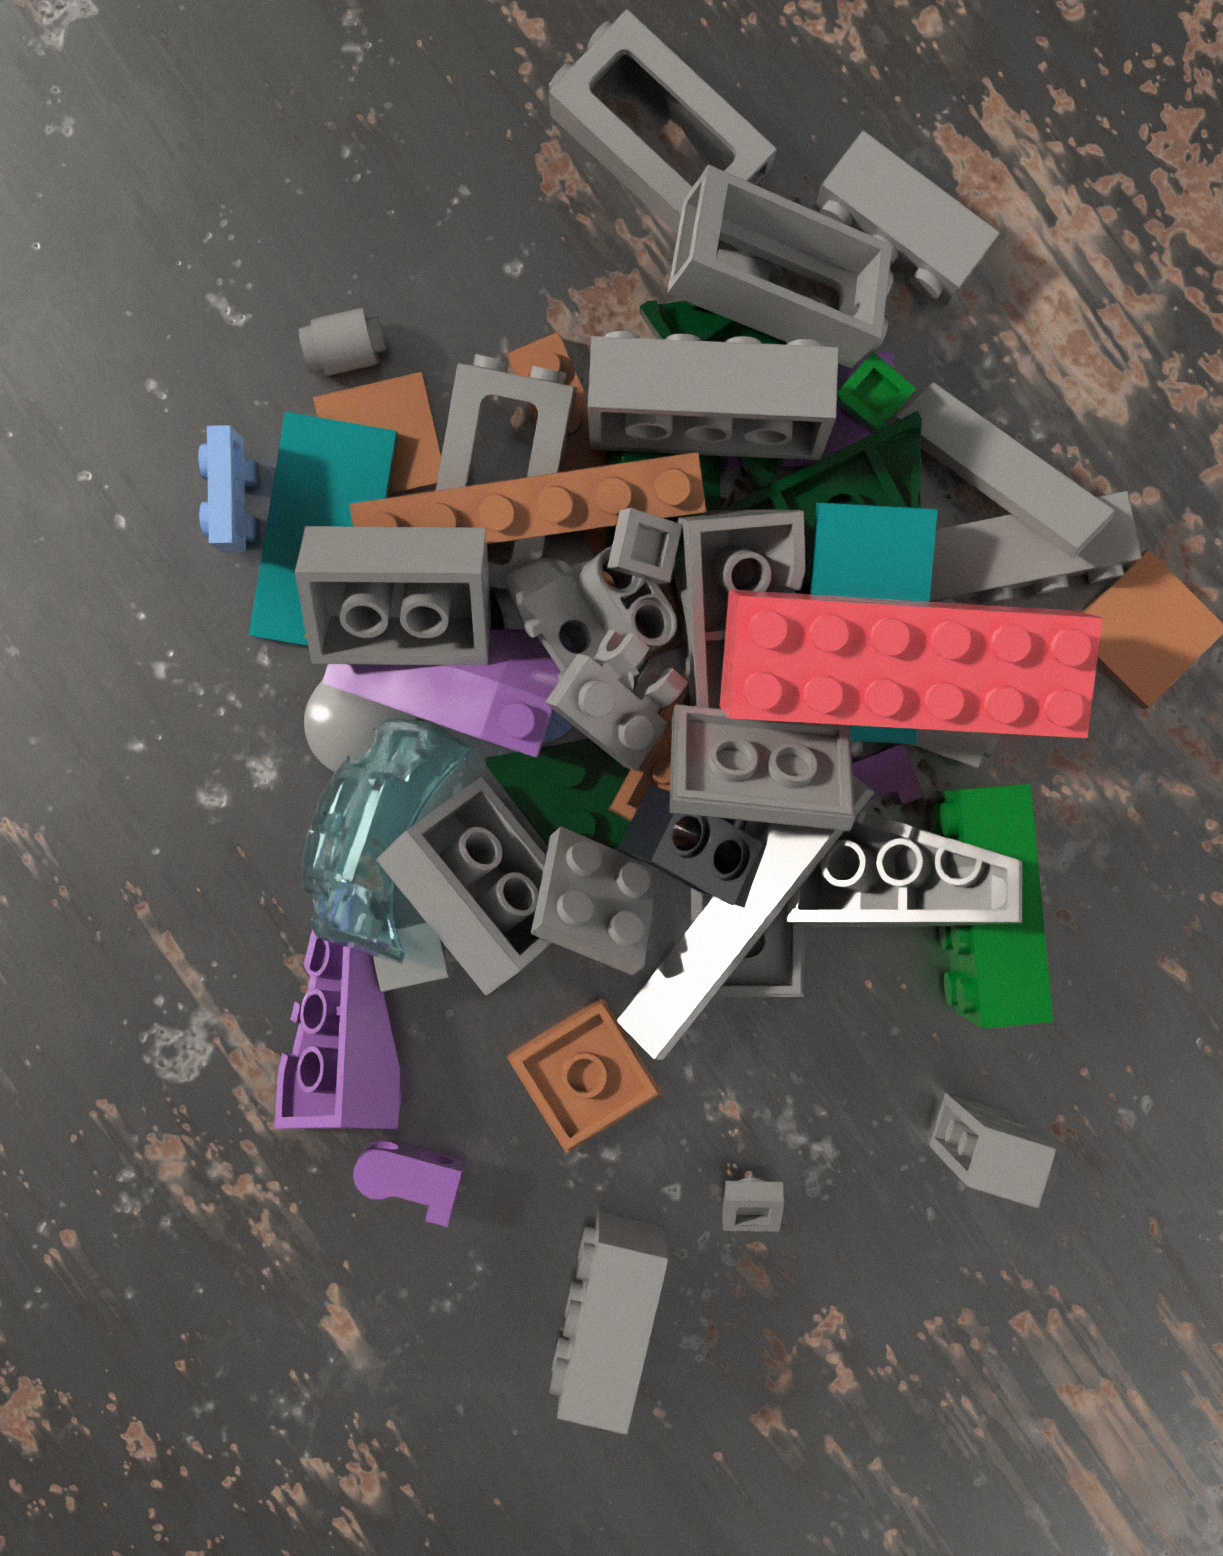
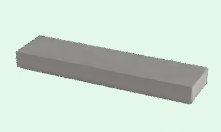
(1008, 472)

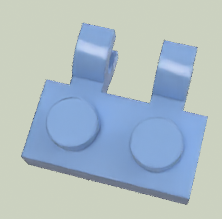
(227, 473)

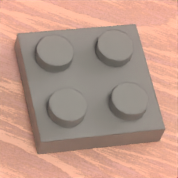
(595, 901)

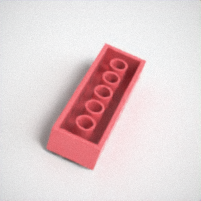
(909, 664)

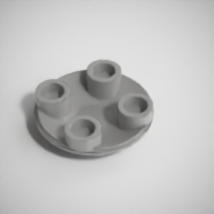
(343, 724)

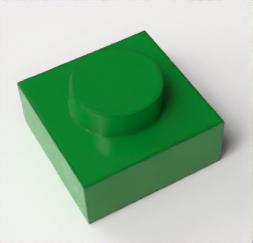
(874, 393)

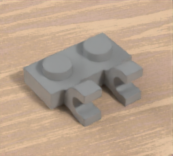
(606, 710)

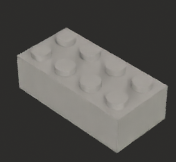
(711, 396)

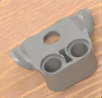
(556, 594)

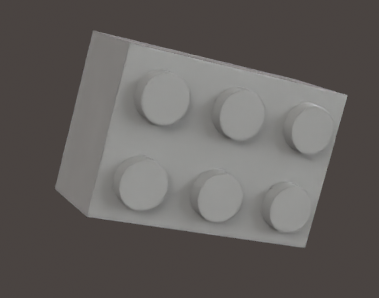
(395, 595)
(473, 882)
(609, 1322)

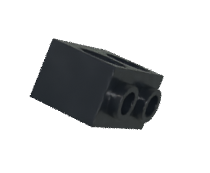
(694, 849)

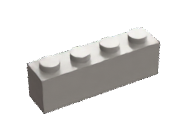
(1006, 554)

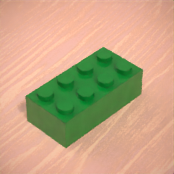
(996, 968)

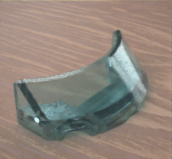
(358, 819)

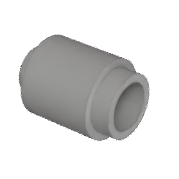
(342, 342)

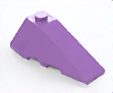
(488, 701)
(344, 1048)

